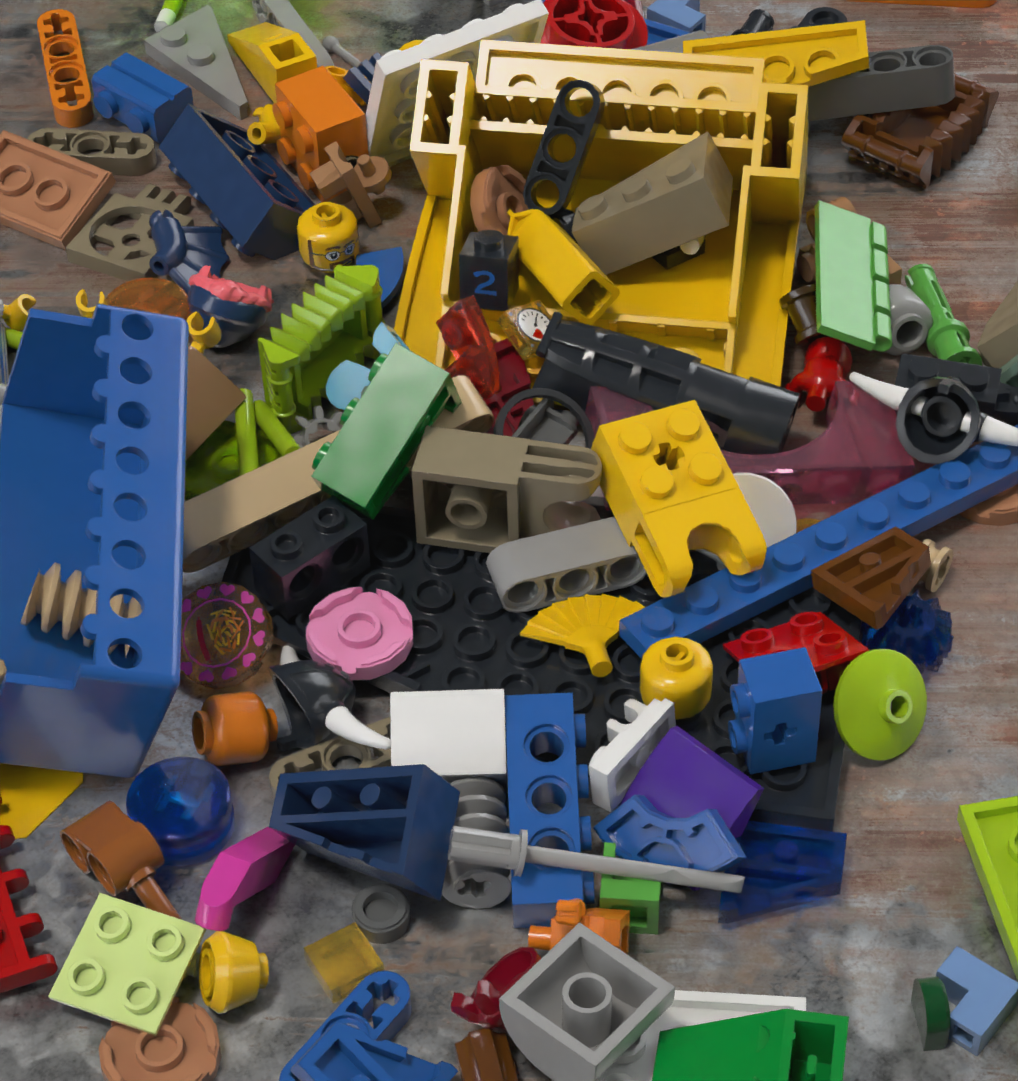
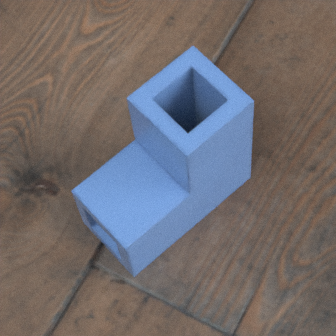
(678, 14)
(981, 999)

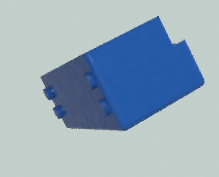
(100, 489)

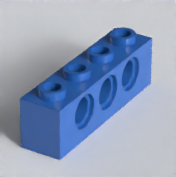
(535, 727)

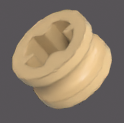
(939, 566)

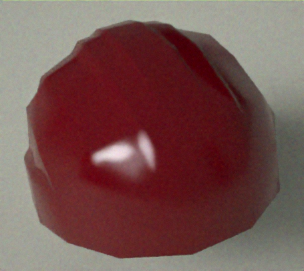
(483, 1004)

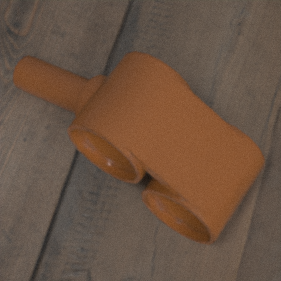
(119, 855)

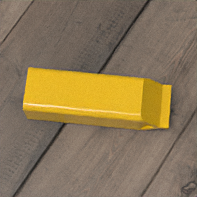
(562, 266)

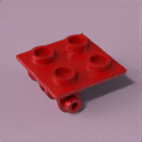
(827, 645)

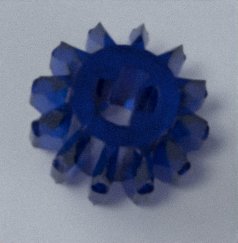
(915, 630)

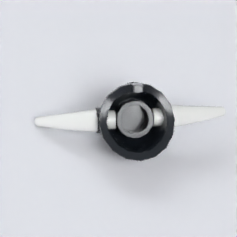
(937, 417)
(318, 703)

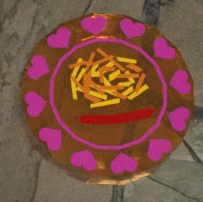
(223, 635)

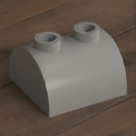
(582, 1006)

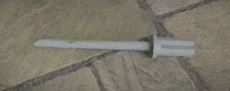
(512, 853)

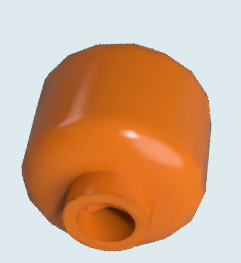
(234, 728)

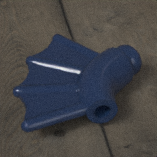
(184, 248)

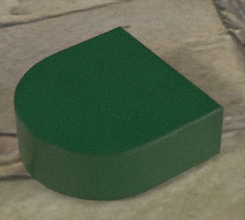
(931, 1012)

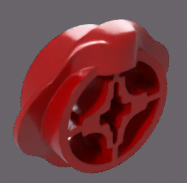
(594, 24)

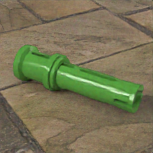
(947, 336)

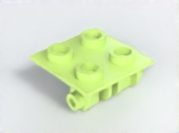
(128, 963)

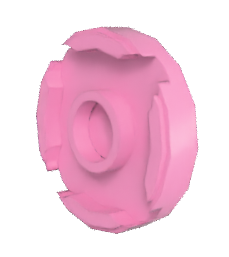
(360, 632)

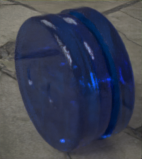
(184, 808)

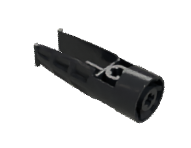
(740, 412)

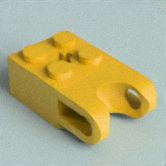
(676, 495)

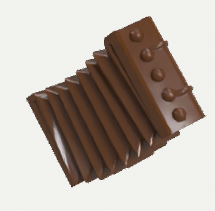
(923, 139)

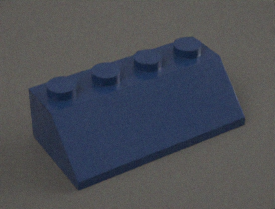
(237, 182)

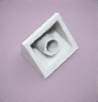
(451, 732)

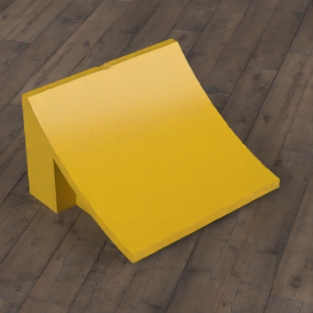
(655, 102)

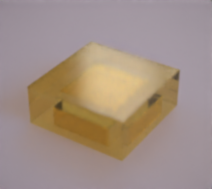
(342, 961)

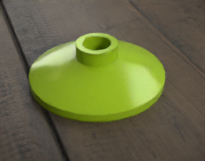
(865, 699)

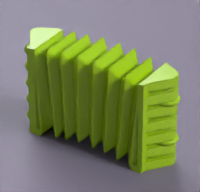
(317, 338)

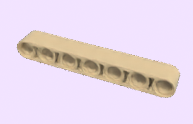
(282, 490)

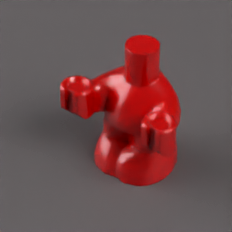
(824, 363)

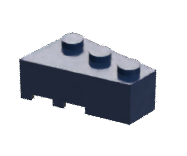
(372, 821)

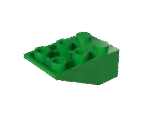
(755, 1048)

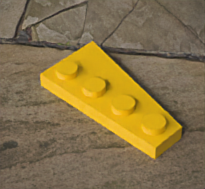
(796, 54)

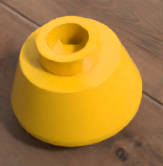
(230, 971)

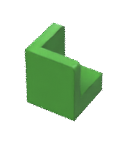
(631, 894)

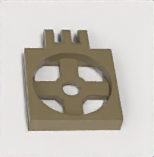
(99, 229)

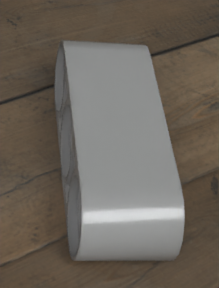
(563, 565)

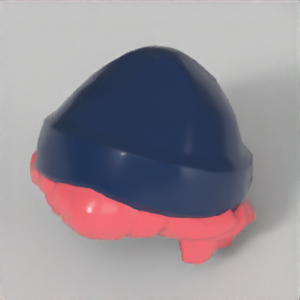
(234, 305)

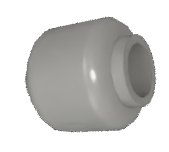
(909, 320)

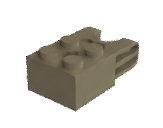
(498, 488)

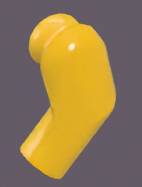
(267, 129)

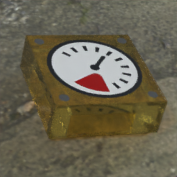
(525, 327)

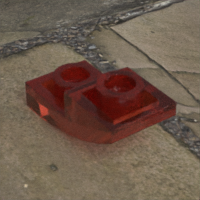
(472, 346)

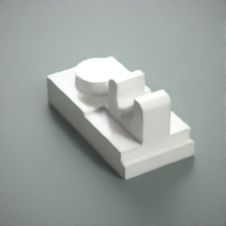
(630, 745)

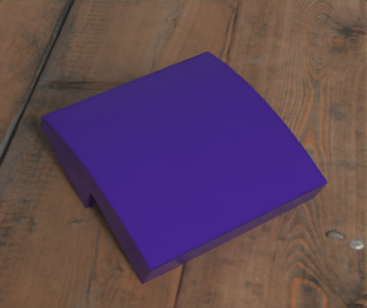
(689, 778)

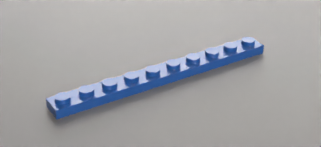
(910, 505)

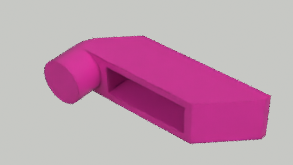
(239, 875)

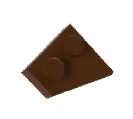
(874, 575)

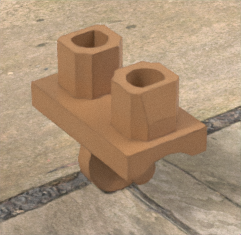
(366, 177)

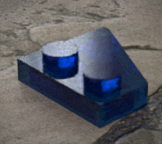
(783, 869)

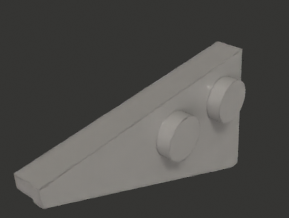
(200, 57)

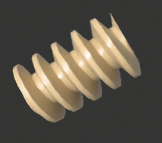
(70, 604)

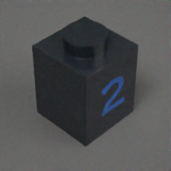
(490, 269)

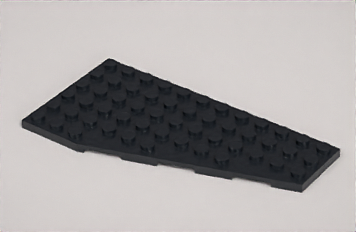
(474, 644)

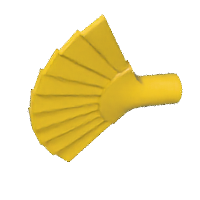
(583, 626)

